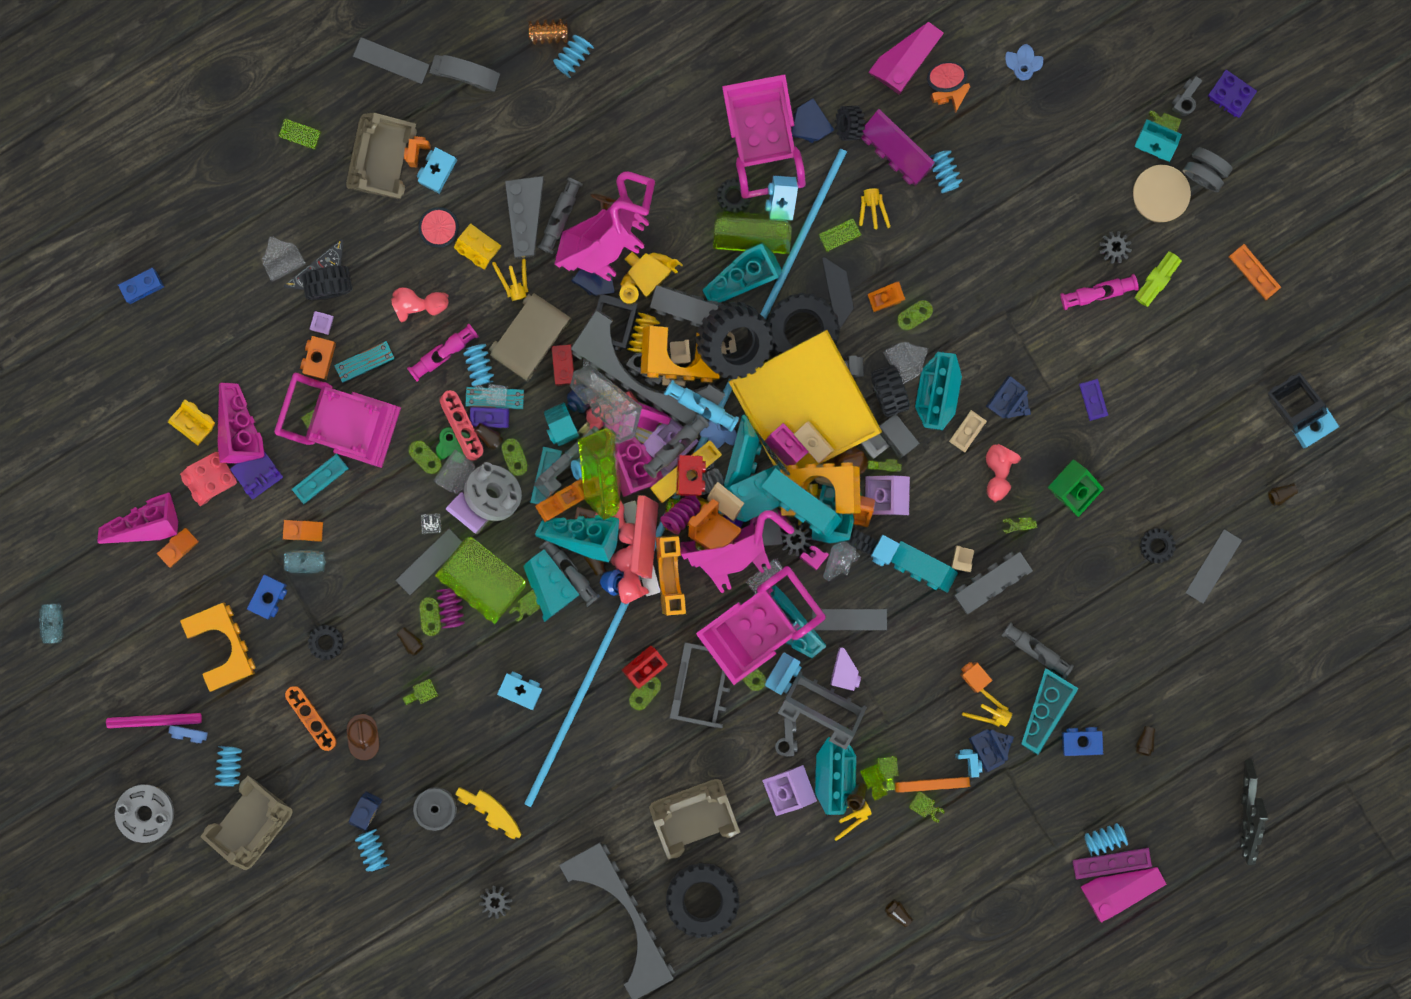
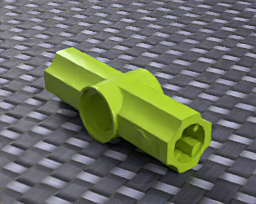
(1158, 279)

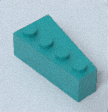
(561, 425)
(802, 503)
(1050, 704)

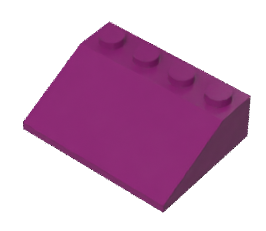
(897, 148)

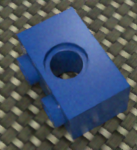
(141, 286)
(258, 604)
(1094, 742)

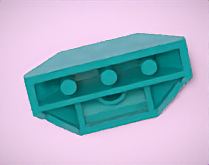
(938, 391)
(743, 454)
(752, 494)
(835, 777)

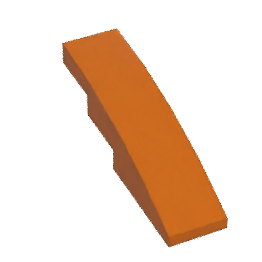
(561, 501)

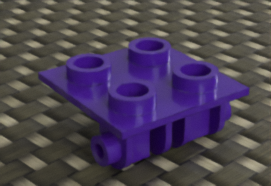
(1232, 94)
(256, 475)

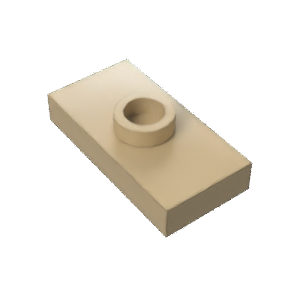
(967, 431)
(813, 442)

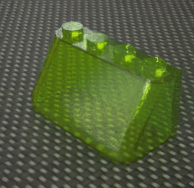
(746, 230)
(601, 472)
(481, 579)

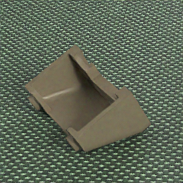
(379, 155)
(530, 336)
(693, 816)
(248, 825)

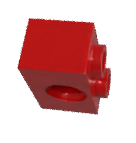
(562, 364)
(684, 486)
(644, 667)

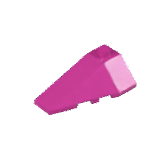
(902, 61)
(236, 429)
(631, 461)
(151, 522)
(1119, 891)

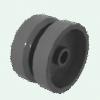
(1207, 169)
(435, 797)

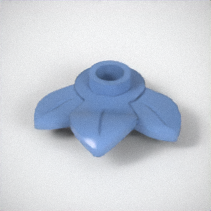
(1024, 59)
(719, 434)

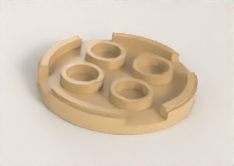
(1161, 193)

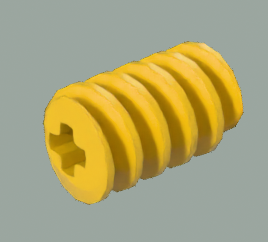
(645, 321)

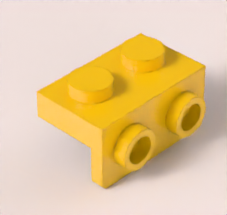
(477, 246)
(192, 422)

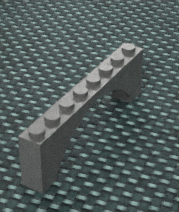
(596, 346)
(596, 868)

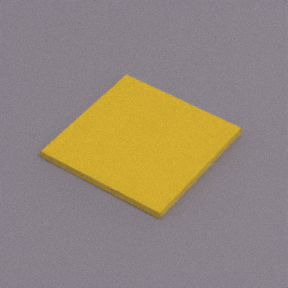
(803, 387)

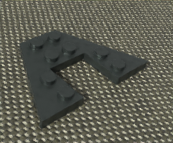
(1253, 815)

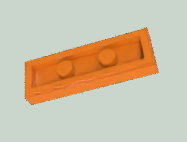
(1254, 272)

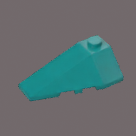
(746, 272)
(844, 529)
(585, 536)
(810, 643)

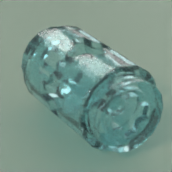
(313, 560)
(54, 614)

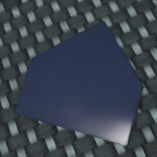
(810, 122)
(593, 283)
(1010, 400)
(991, 748)

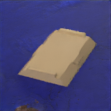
(728, 502)

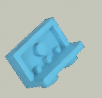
(782, 673)
(974, 764)

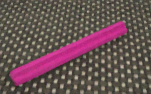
(155, 720)

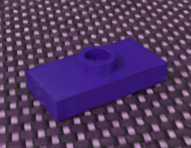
(1093, 399)
(490, 416)

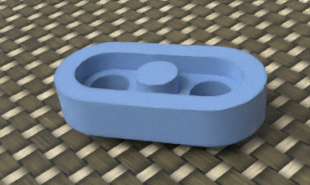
(195, 735)

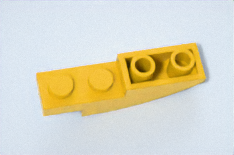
(667, 485)
(498, 815)

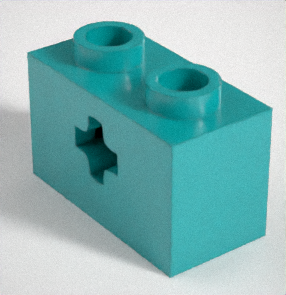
(1158, 140)

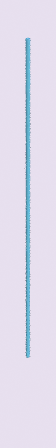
(660, 529)

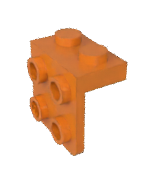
(711, 528)

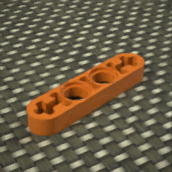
(308, 720)
(933, 784)

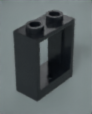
(618, 303)
(1305, 417)

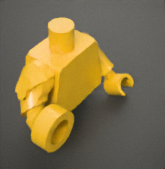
(645, 274)

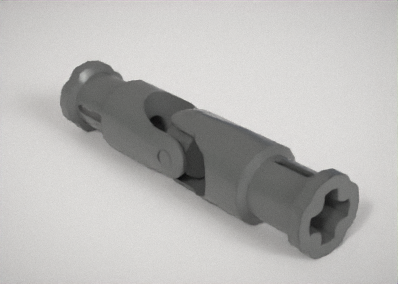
(561, 212)
(673, 448)
(577, 580)
(1040, 652)

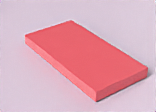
(644, 537)

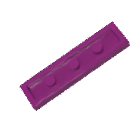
(1112, 863)

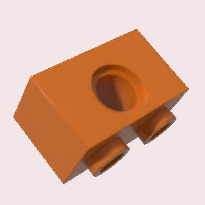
(319, 369)
(975, 676)

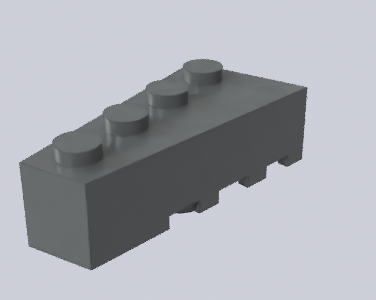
(524, 210)
(681, 305)
(992, 582)

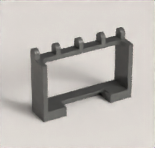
(547, 482)
(680, 686)
(791, 709)

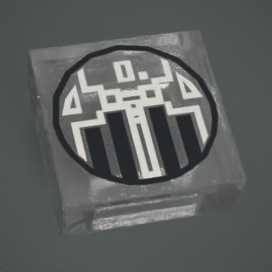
(431, 523)

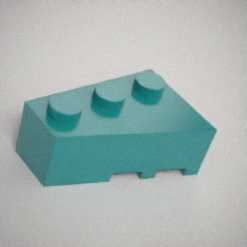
(923, 567)
(549, 584)

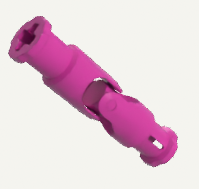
(1087, 295)
(453, 344)

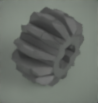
(1108, 247)
(711, 478)
(798, 545)
(502, 904)

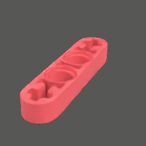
(458, 426)

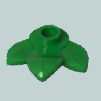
(446, 447)

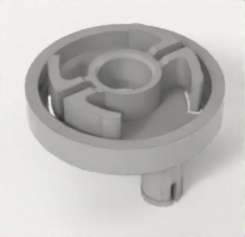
(498, 480)
(128, 808)

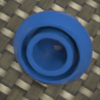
(610, 581)

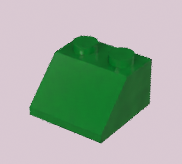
(1076, 487)

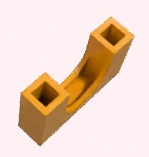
(656, 360)
(844, 479)
(667, 557)
(220, 619)

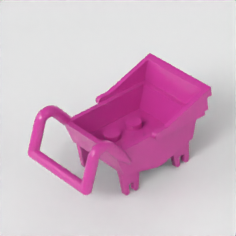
(761, 125)
(602, 237)
(347, 422)
(736, 556)
(753, 631)

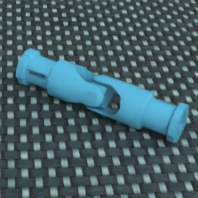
(690, 399)

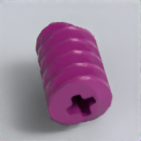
(680, 514)
(450, 608)

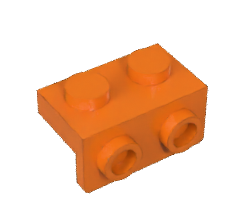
(411, 153)

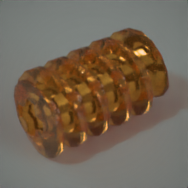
(548, 31)

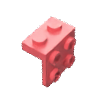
(207, 478)

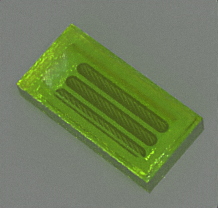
(299, 134)
(839, 235)

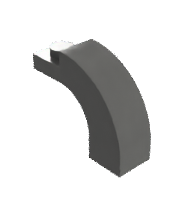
(465, 71)

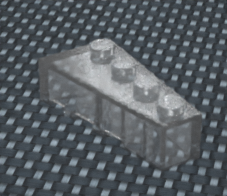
(608, 402)

